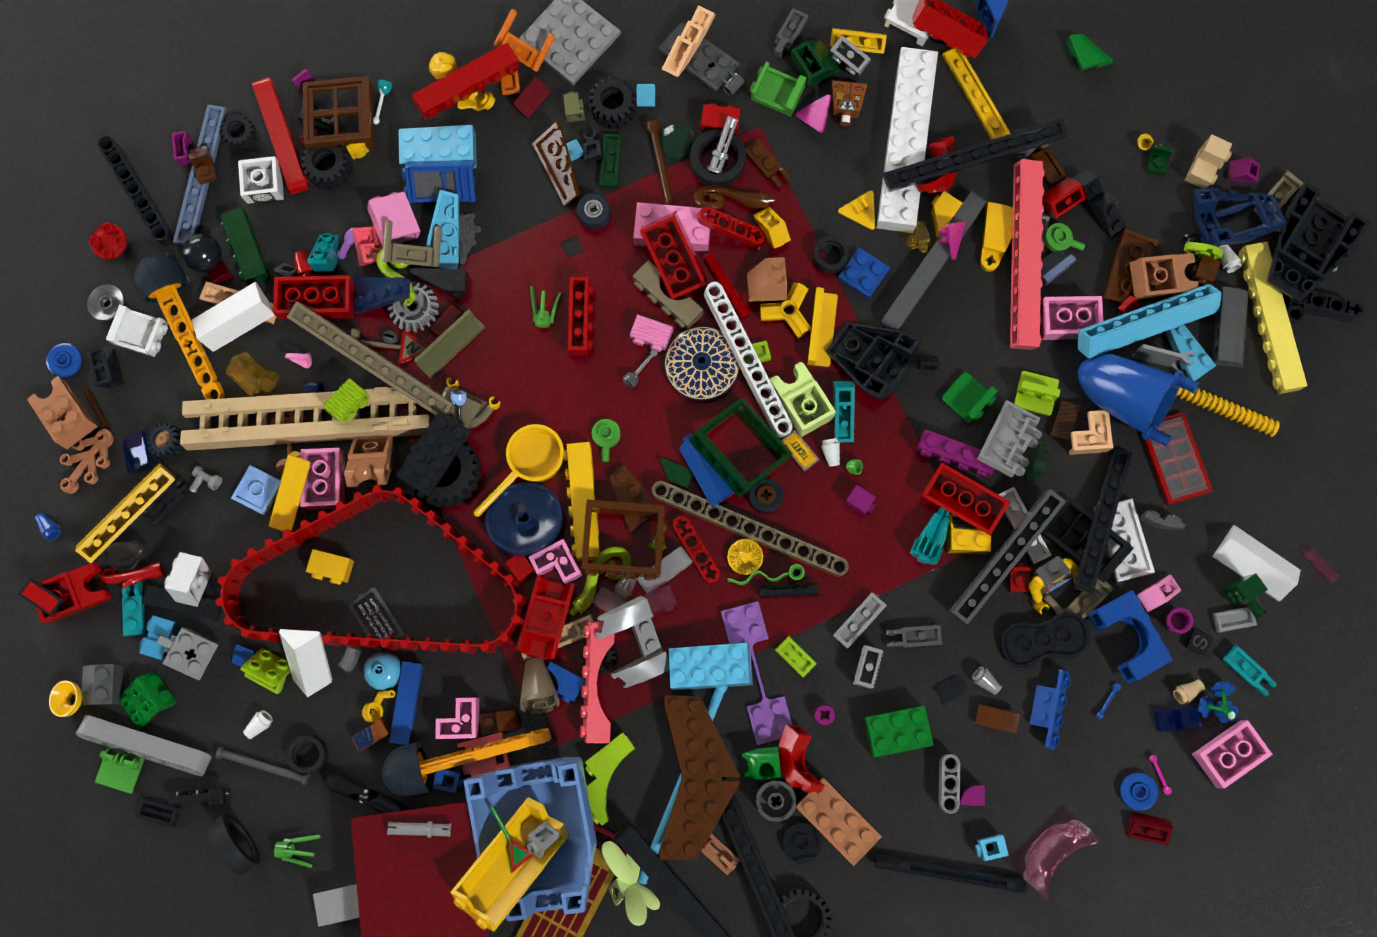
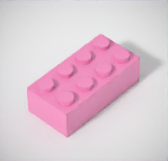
(697, 233)

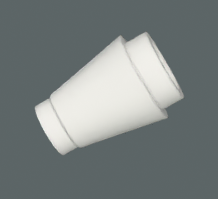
(1229, 260)
(831, 450)
(259, 723)

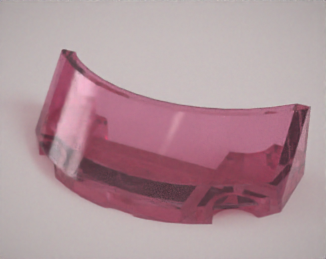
(1051, 849)

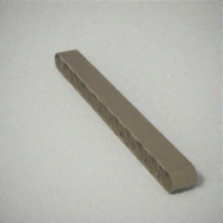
(756, 536)

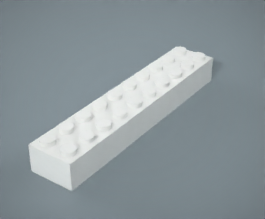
(907, 135)

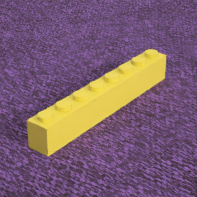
(1272, 320)

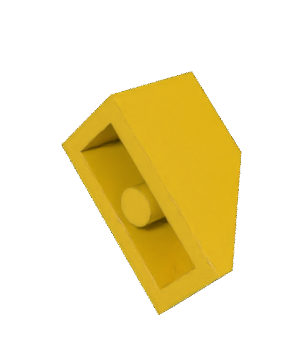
(944, 210)

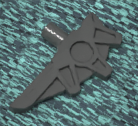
(467, 234)

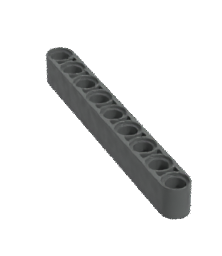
(930, 266)

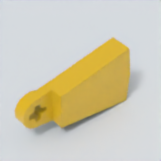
(996, 234)

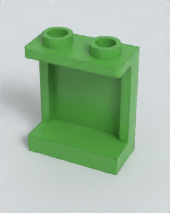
(777, 89)

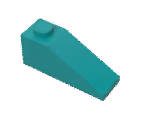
(844, 406)

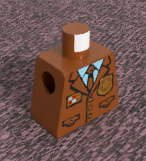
(847, 100)

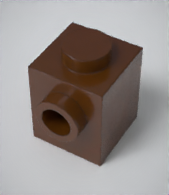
(1204, 270)

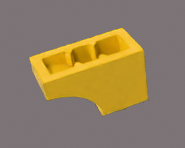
(773, 227)

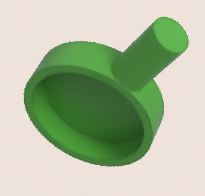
(1059, 237)
(606, 435)

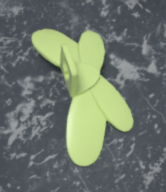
(636, 895)

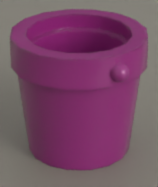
(1178, 620)

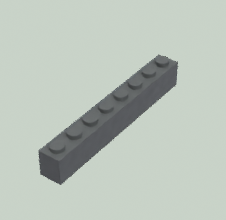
(1007, 556)

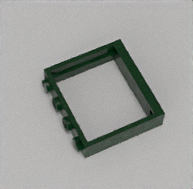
(722, 464)

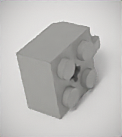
(178, 658)

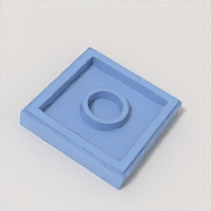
(257, 490)

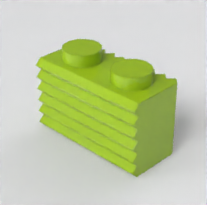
(346, 401)

